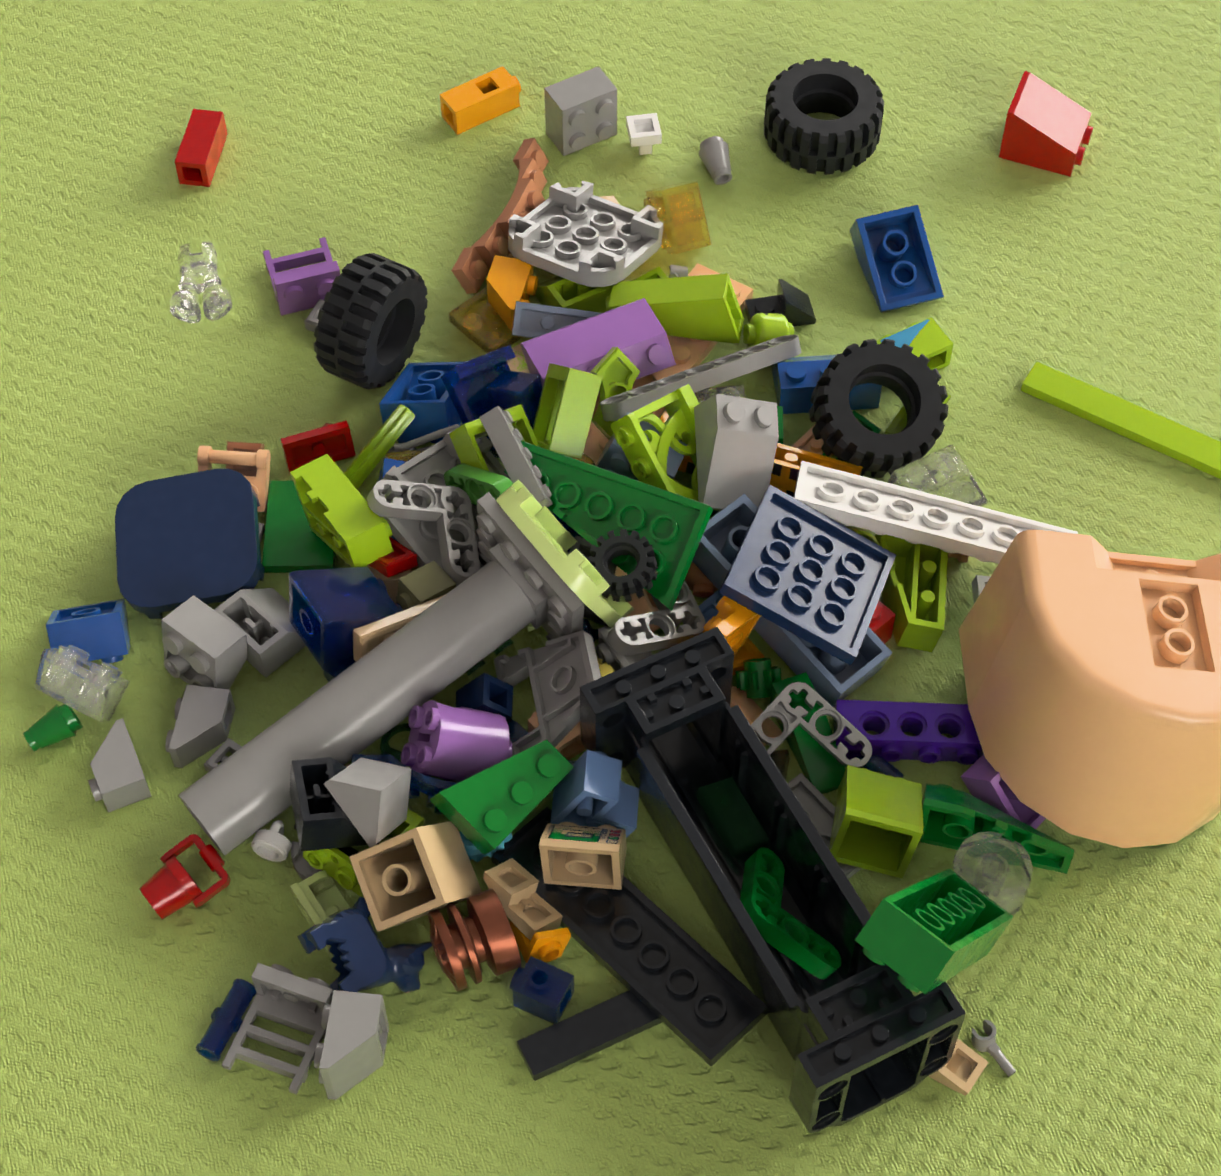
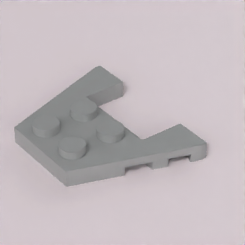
(555, 682)

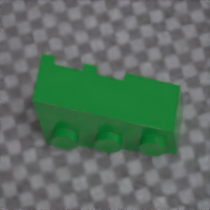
(501, 796)

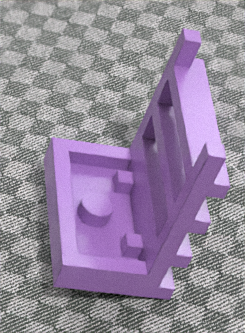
(302, 286)

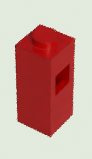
(201, 147)

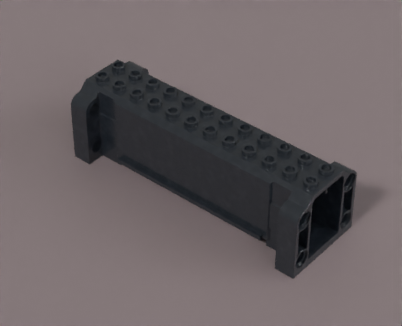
(860, 1029)

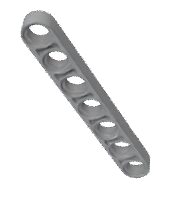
(704, 375)

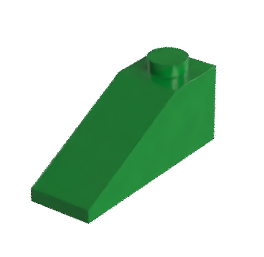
(813, 759)

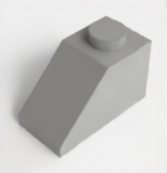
(118, 771)

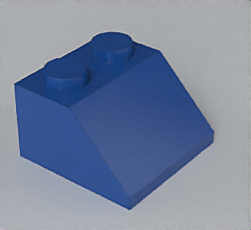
(95, 628)

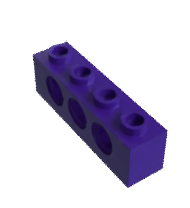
(923, 720)

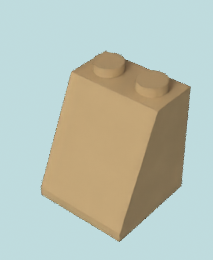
(415, 874)

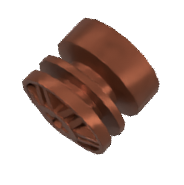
(474, 939)

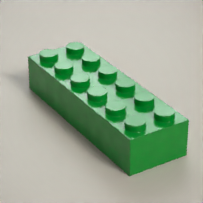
(933, 930)

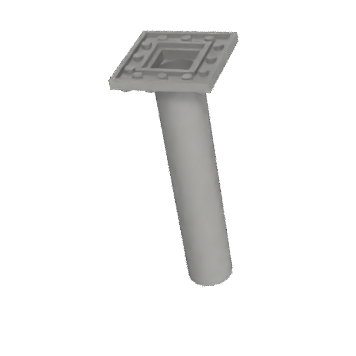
(386, 683)

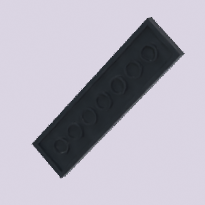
(647, 953)

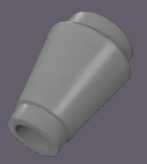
(716, 158)

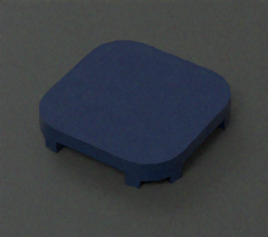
(187, 540)

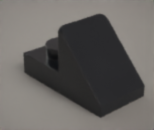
(789, 301)

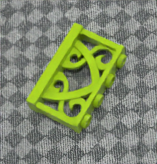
(649, 457)

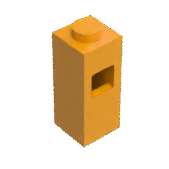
(480, 100)

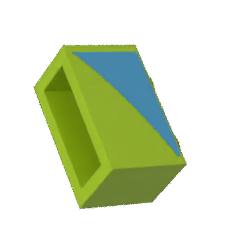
(926, 339)

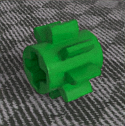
(757, 677)

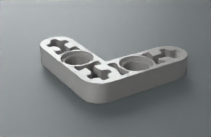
(438, 511)
(645, 640)
(793, 717)

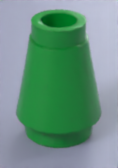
(53, 727)

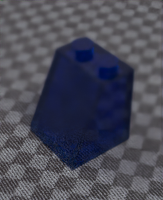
(333, 603)

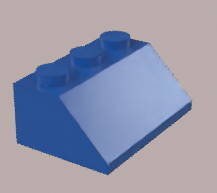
(798, 377)

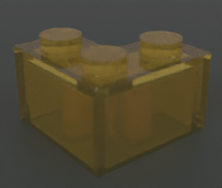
(682, 215)

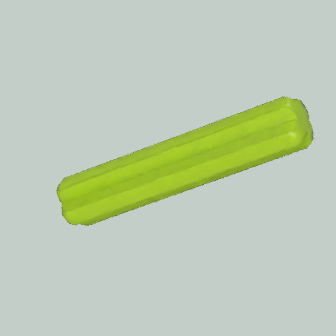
(379, 445)

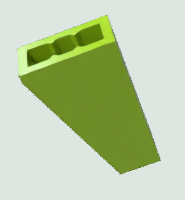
(687, 306)

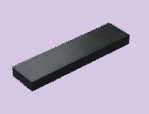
(585, 1034)

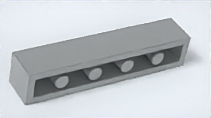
(513, 454)

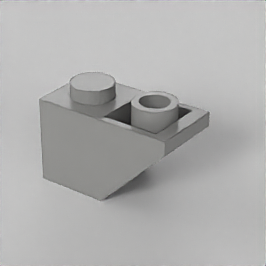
(201, 723)

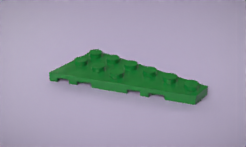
(604, 501)

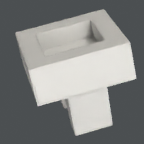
(644, 132)

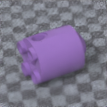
(455, 741)

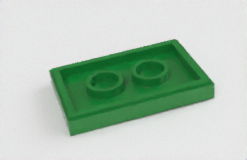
(288, 537)

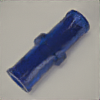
(226, 1020)

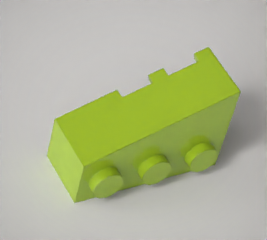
(341, 513)

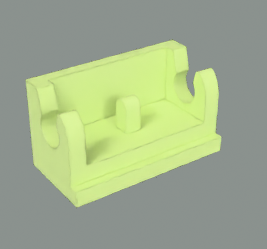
(318, 899)

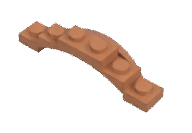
(476, 260)

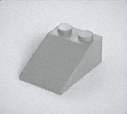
(734, 448)

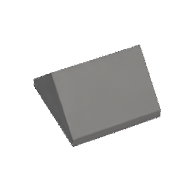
(372, 796)

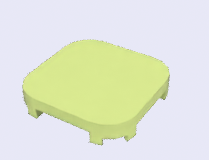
(552, 543)

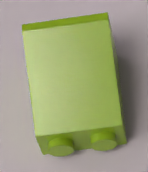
(876, 821)

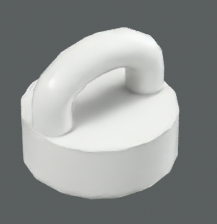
(271, 843)

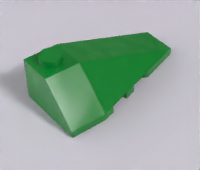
(956, 815)

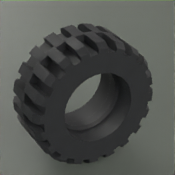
(826, 89)
(370, 321)
(901, 373)

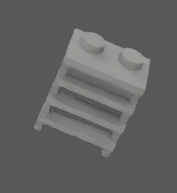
(288, 1002)

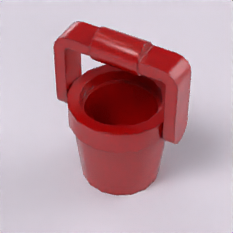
(174, 887)

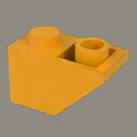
(509, 282)

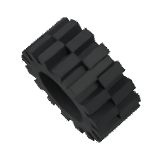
(625, 545)

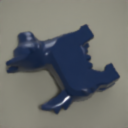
(360, 954)

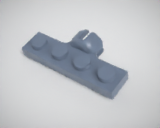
(537, 319)

